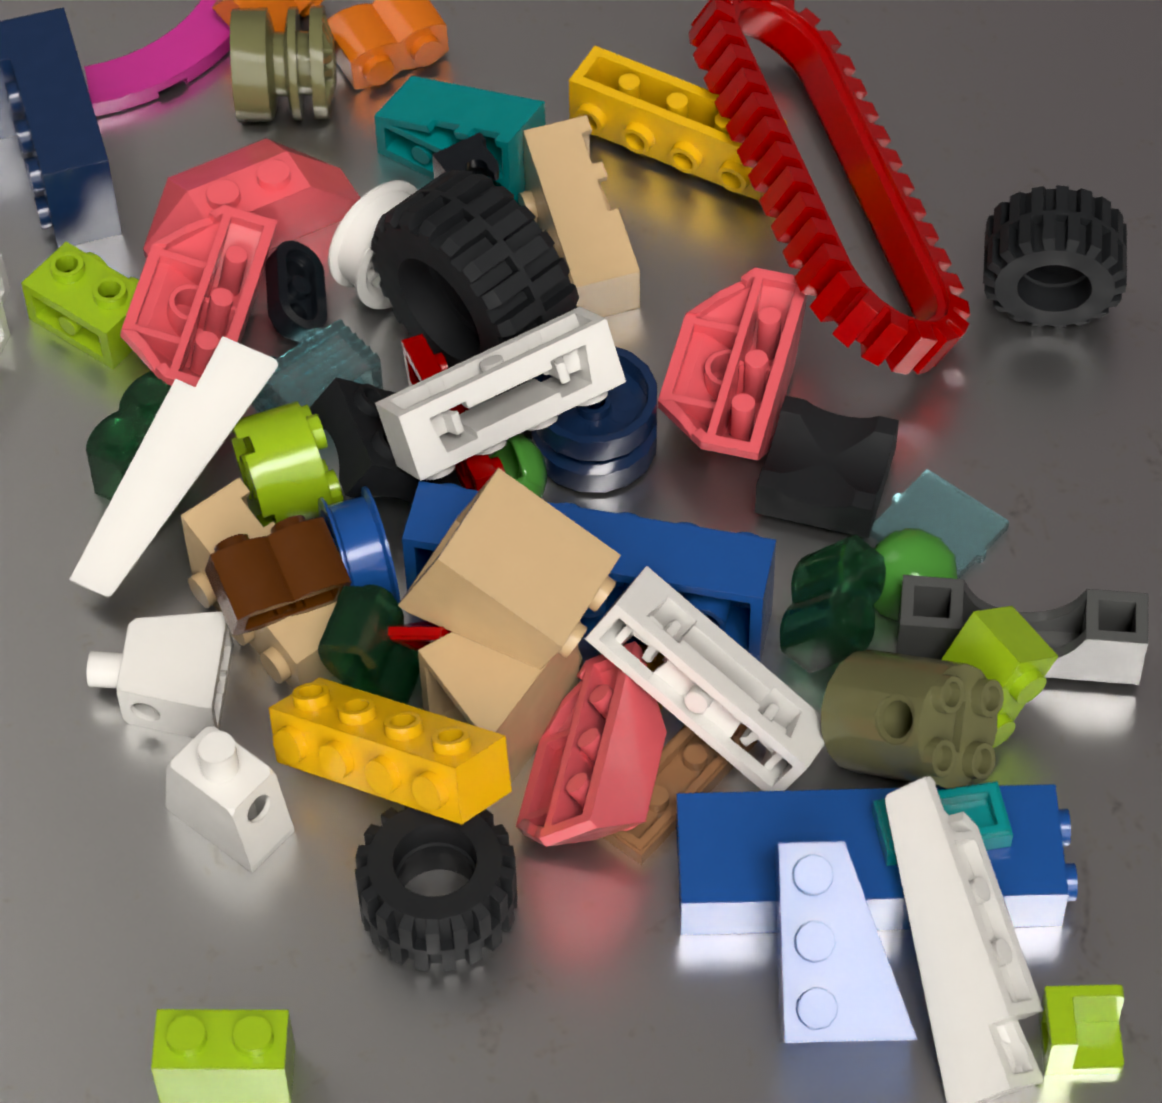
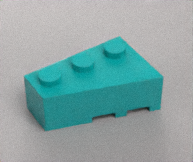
(437, 114)

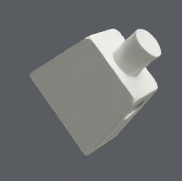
(169, 672)
(220, 789)

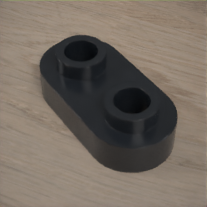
(295, 290)

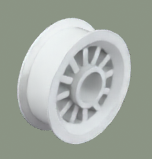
(350, 247)

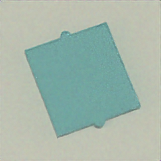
(946, 512)

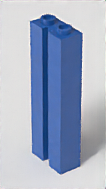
(731, 840)

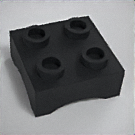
(361, 443)
(826, 468)

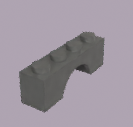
(1095, 636)

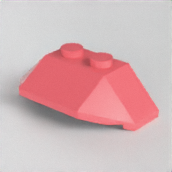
(259, 180)
(196, 291)
(736, 364)
(595, 759)

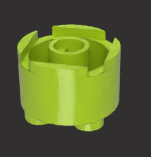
(283, 462)

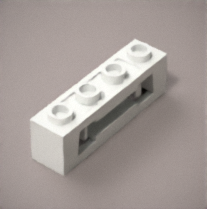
(432, 438)
(710, 682)

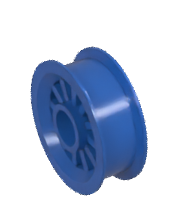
(361, 541)

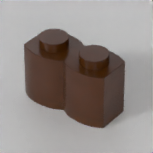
(276, 574)

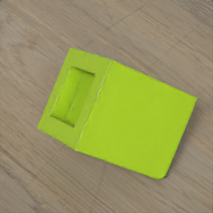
(1081, 1029)

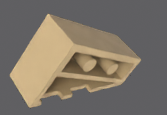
(573, 209)
(286, 647)

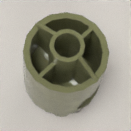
(911, 718)

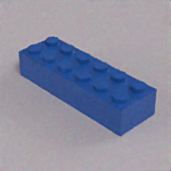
(713, 569)

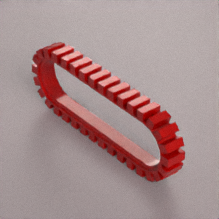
(794, 200)

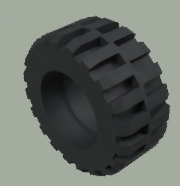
(468, 266)

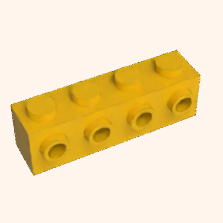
(657, 118)
(391, 749)

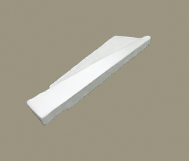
(170, 459)
(964, 949)

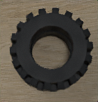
(1055, 257)
(438, 926)

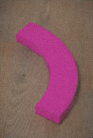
(176, 56)

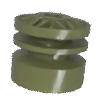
(281, 63)

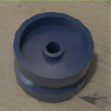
(608, 441)

